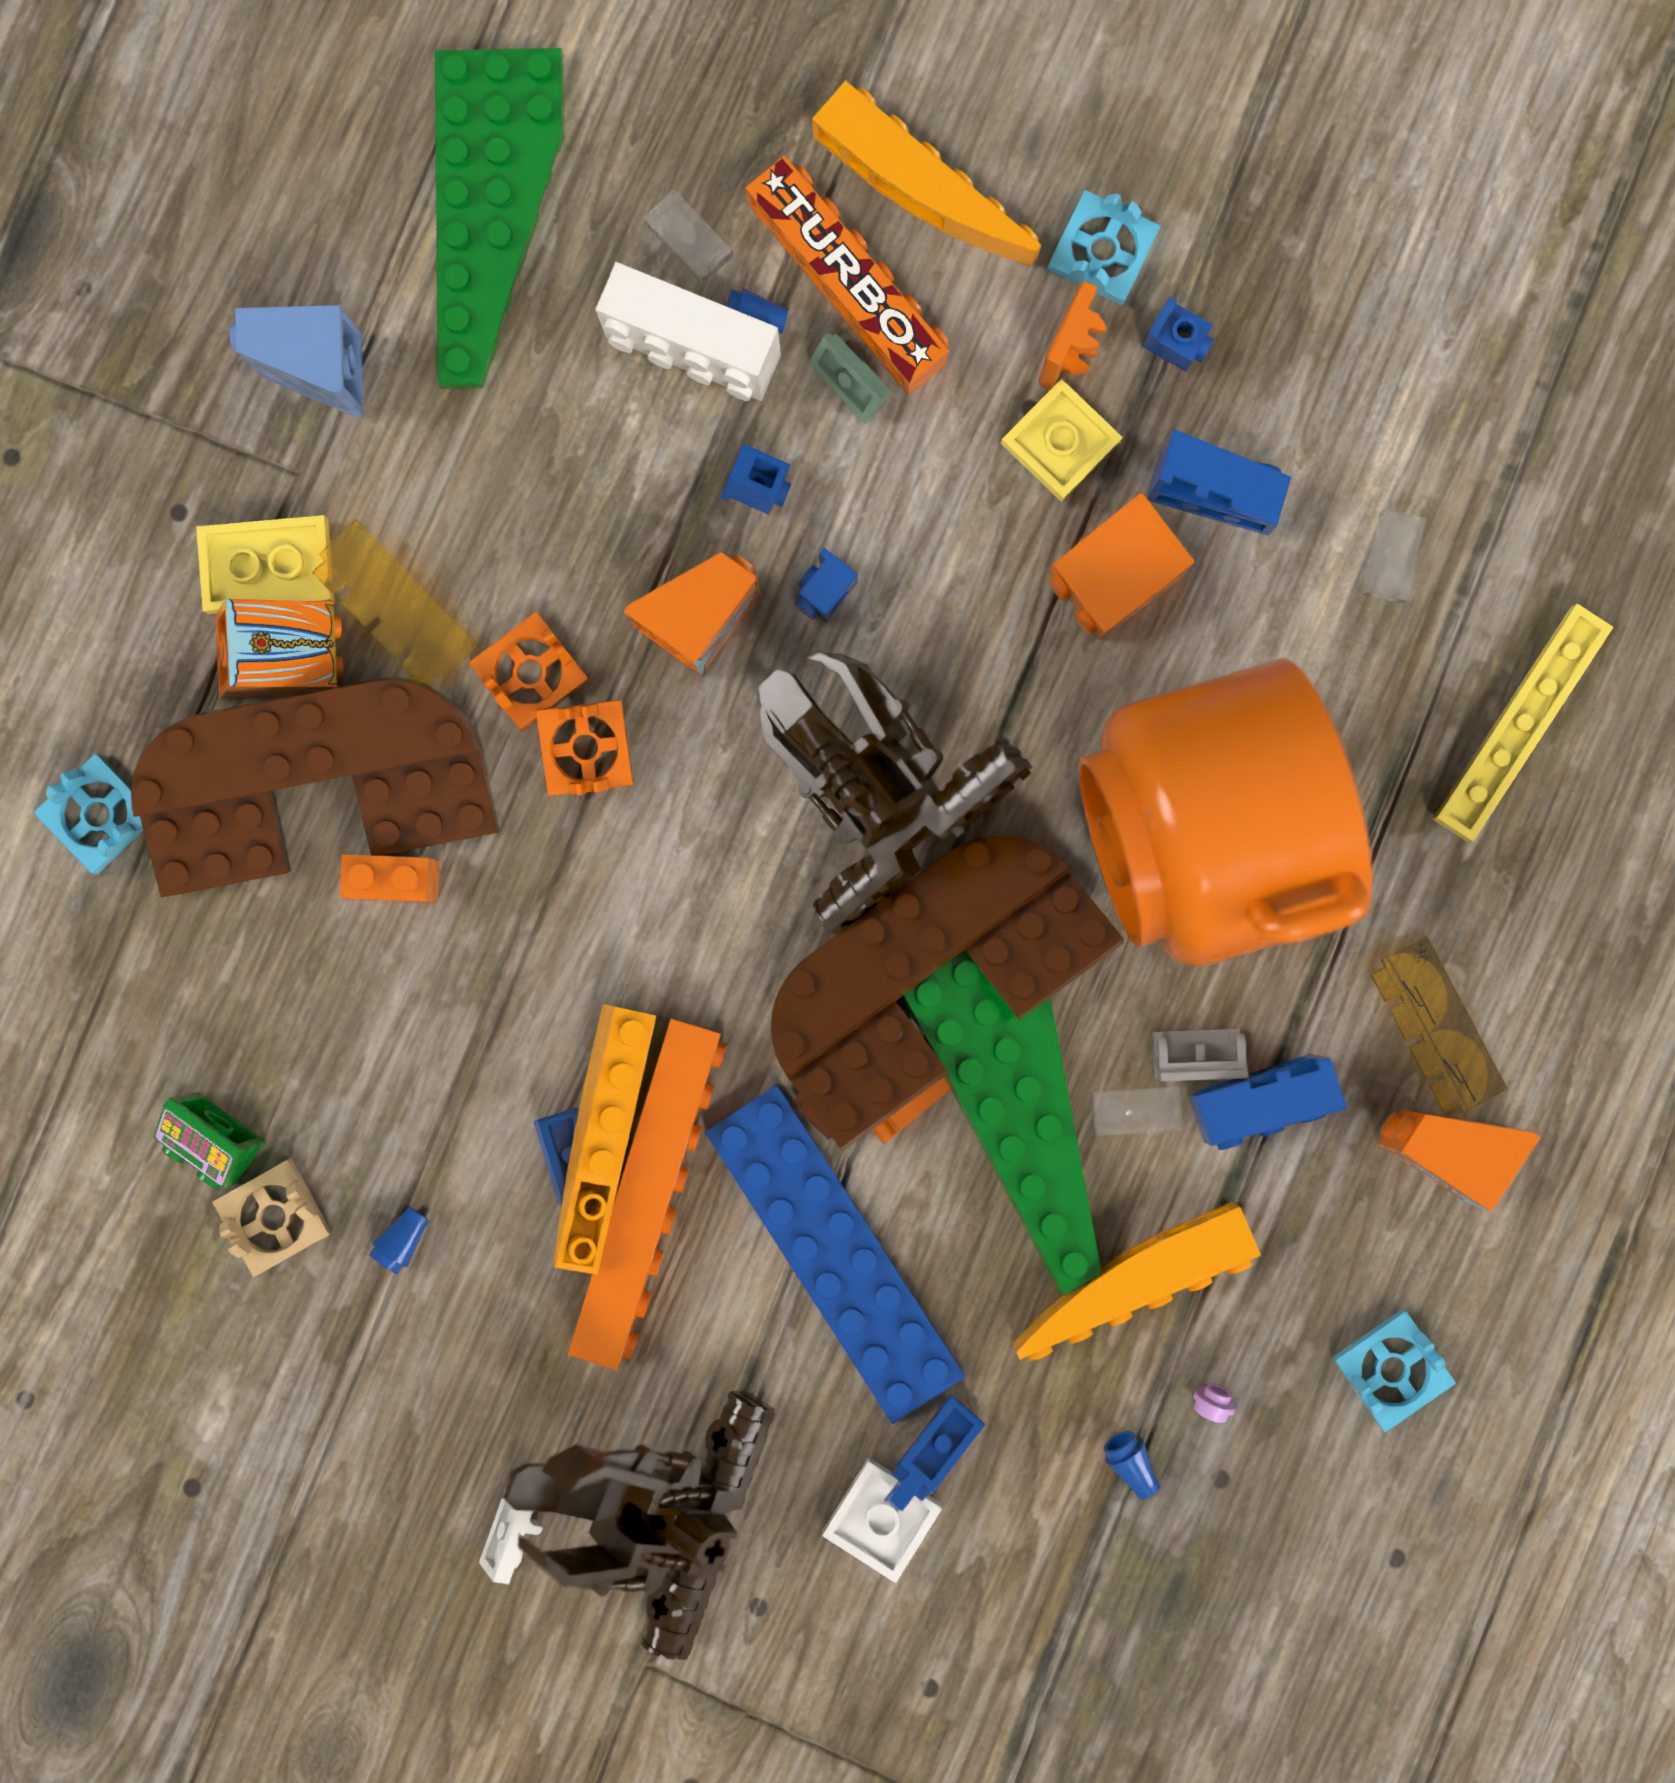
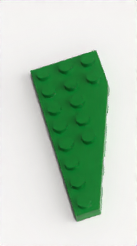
(494, 159)
(1018, 1106)

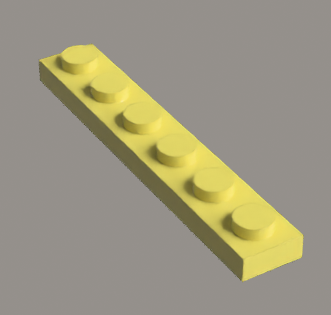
(1522, 723)

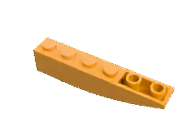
(915, 177)
(601, 1136)
(1145, 1276)

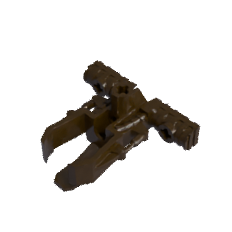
(876, 782)
(650, 1518)

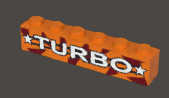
(847, 274)

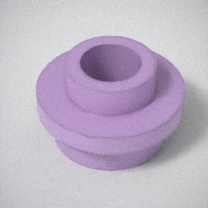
(1214, 1402)

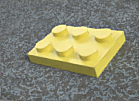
(262, 561)

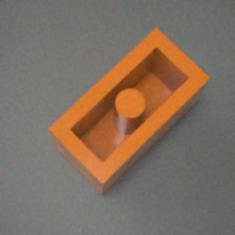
(389, 878)

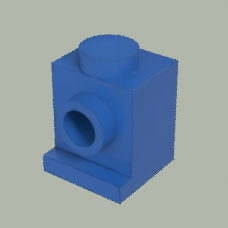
(1166, 342)
(757, 480)
(825, 586)

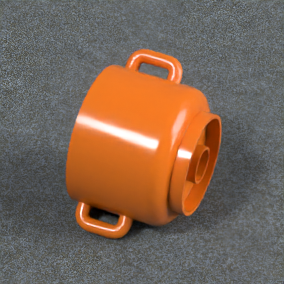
(1227, 817)

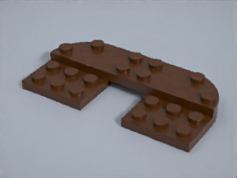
(212, 778)
(838, 1009)

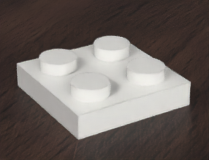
(873, 1529)

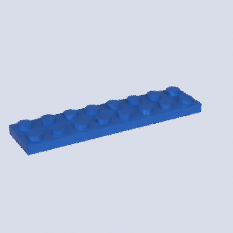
(835, 1254)

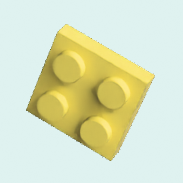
(1061, 440)

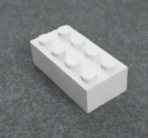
(688, 332)

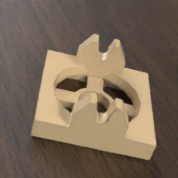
(301, 1203)

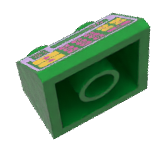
(207, 1139)

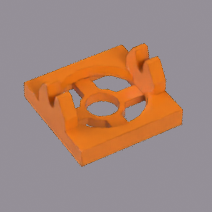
(1073, 339)
(487, 669)
(562, 783)

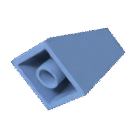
(304, 351)

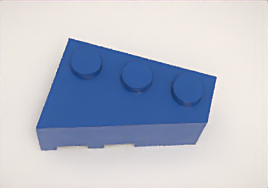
(1218, 484)
(1267, 1100)

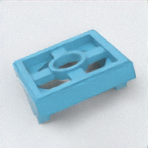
(1091, 207)
(53, 813)
(1435, 1383)

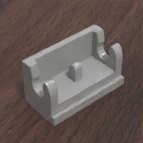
(1199, 1055)

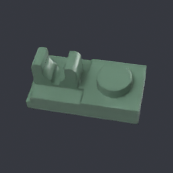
(850, 376)

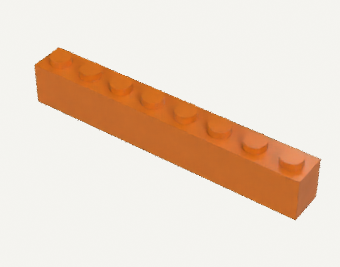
(646, 1193)

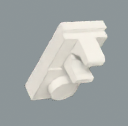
(501, 1549)

